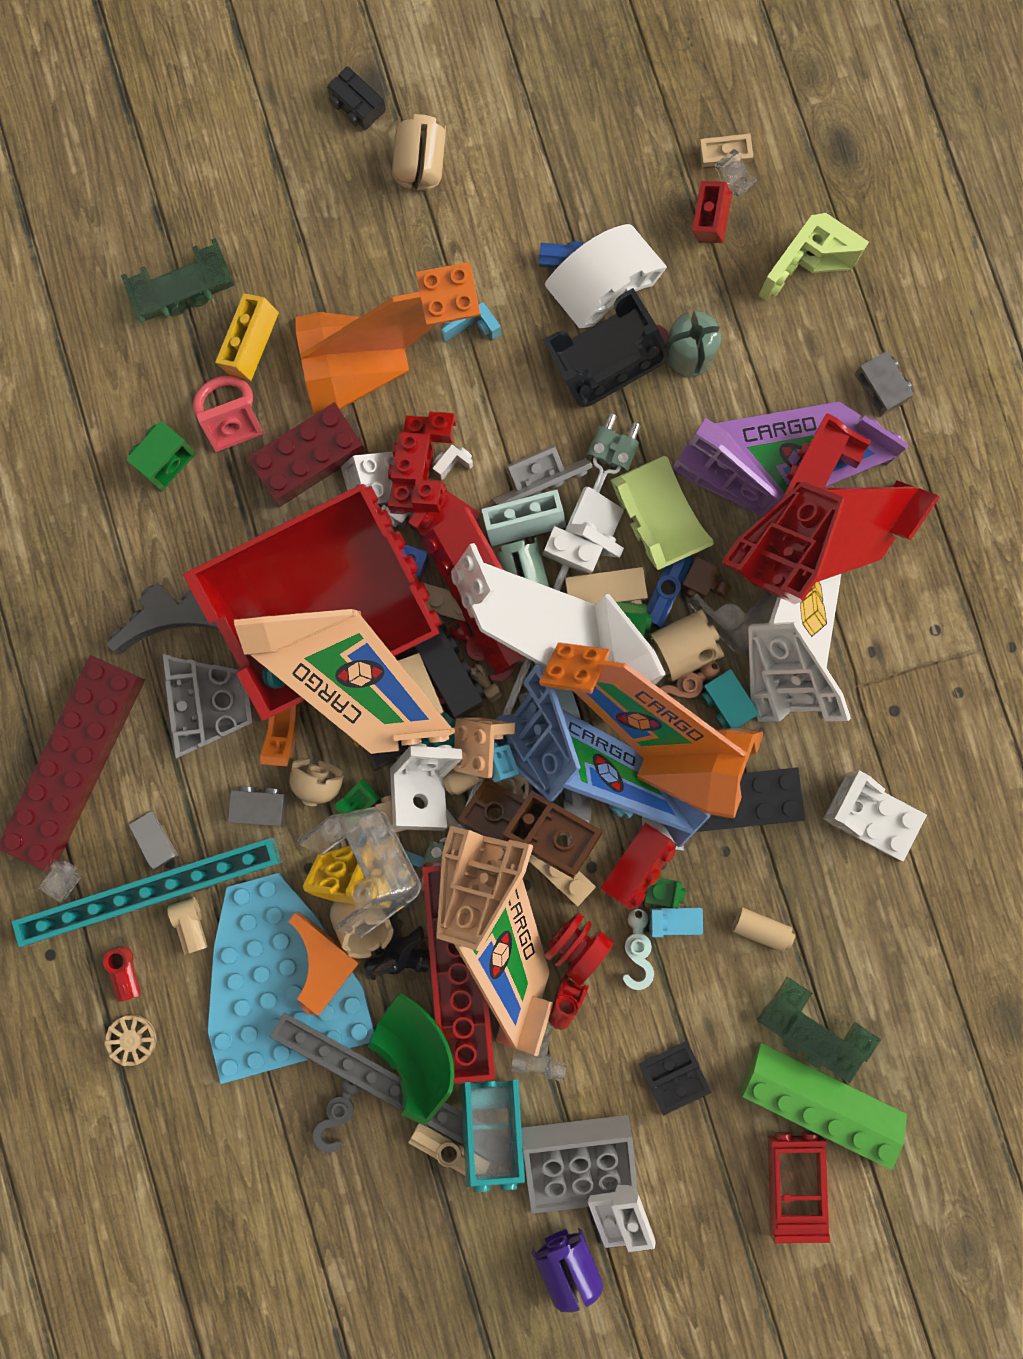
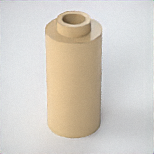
(763, 930)

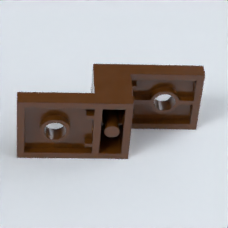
(531, 822)

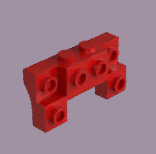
(819, 457)
(412, 463)

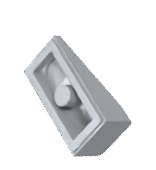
(153, 841)

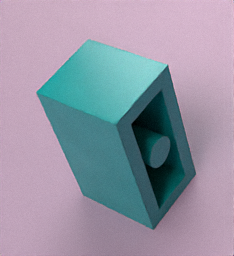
(729, 701)

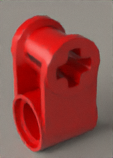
(567, 999)

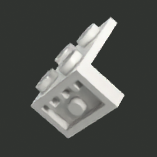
(371, 471)
(596, 521)

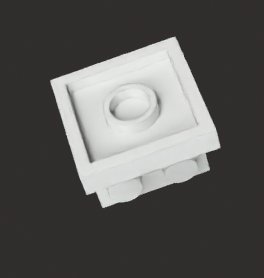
(874, 816)

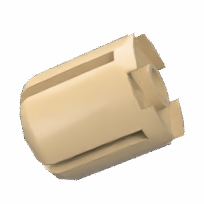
(408, 136)

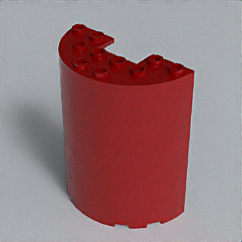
(317, 562)

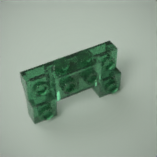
(180, 288)
(804, 1034)

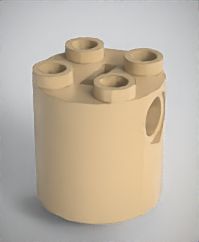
(686, 645)

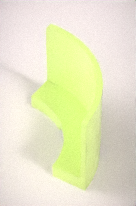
(660, 513)

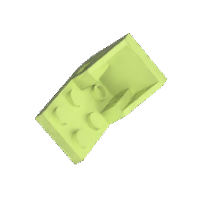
(833, 248)

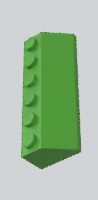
(824, 1105)

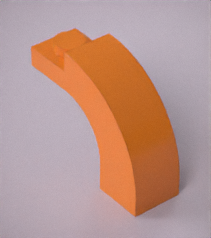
(281, 737)

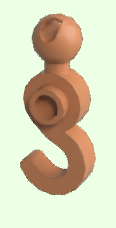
(691, 684)

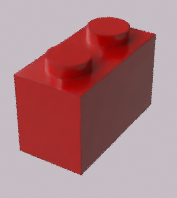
(712, 212)

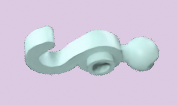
(638, 948)

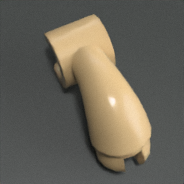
(490, 690)

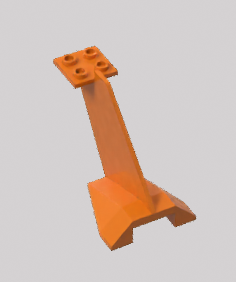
(357, 355)

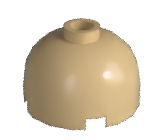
(313, 782)

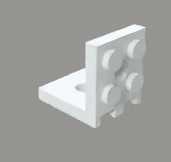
(421, 774)

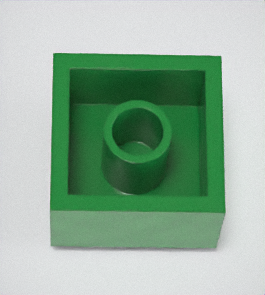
(160, 455)

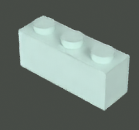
(524, 518)

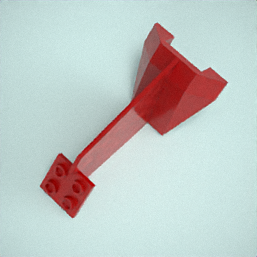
(825, 534)

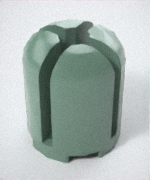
(693, 343)
(528, 558)

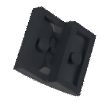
(675, 1078)

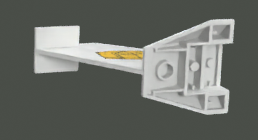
(792, 656)

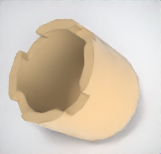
(356, 946)

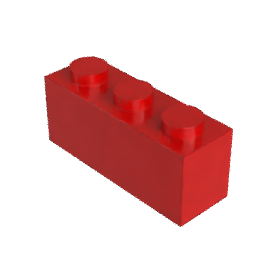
(639, 866)

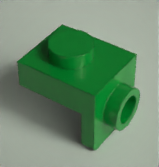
(358, 798)

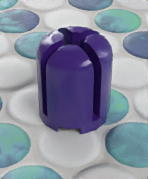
(556, 1277)

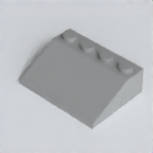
(577, 1161)

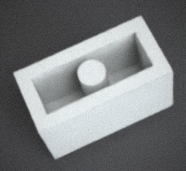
(572, 551)

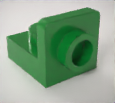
(665, 893)

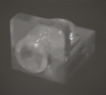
(733, 172)
(60, 881)

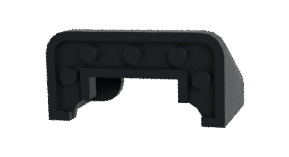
(610, 352)

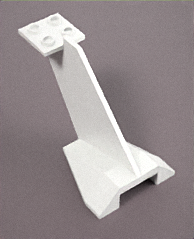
(536, 617)

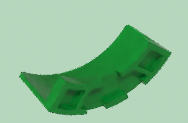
(421, 1055)

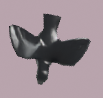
(399, 954)

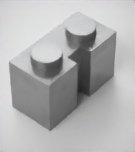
(884, 383)
(258, 808)

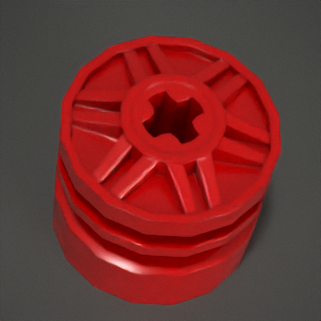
(578, 948)

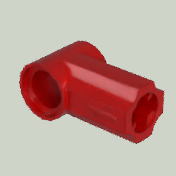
(122, 977)

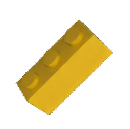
(247, 337)

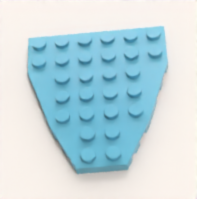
(260, 974)

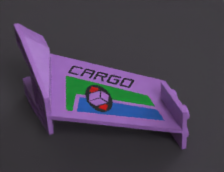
(753, 455)

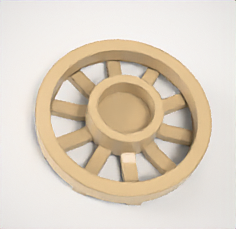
(130, 1040)

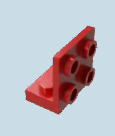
(423, 522)

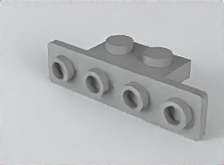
(539, 472)

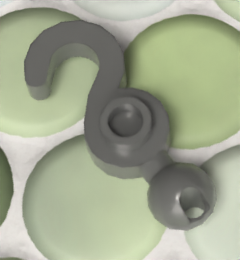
(339, 1112)

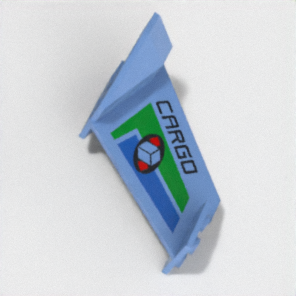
(568, 753)

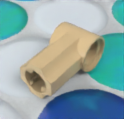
(186, 918)

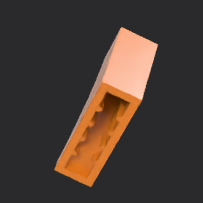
(327, 967)

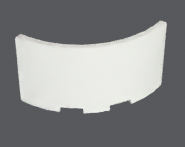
(601, 272)

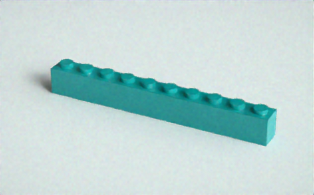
(146, 892)

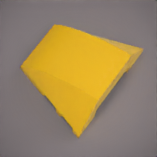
(335, 875)

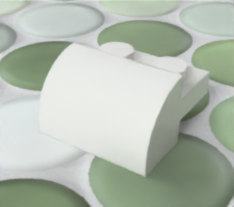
(622, 1219)

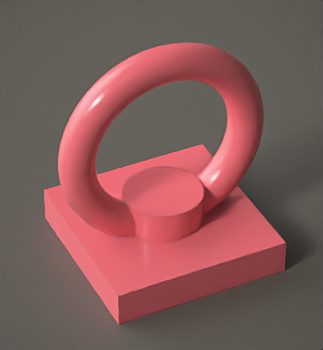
(229, 422)

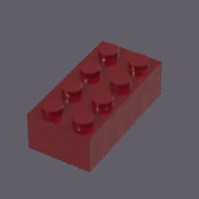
(306, 454)

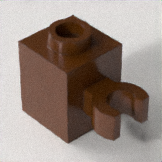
(702, 579)

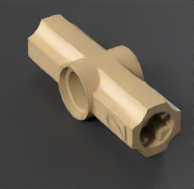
(433, 1142)

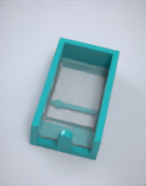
(492, 1135)

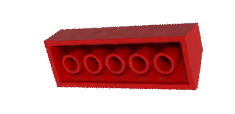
(446, 545)

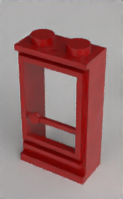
(798, 1227)

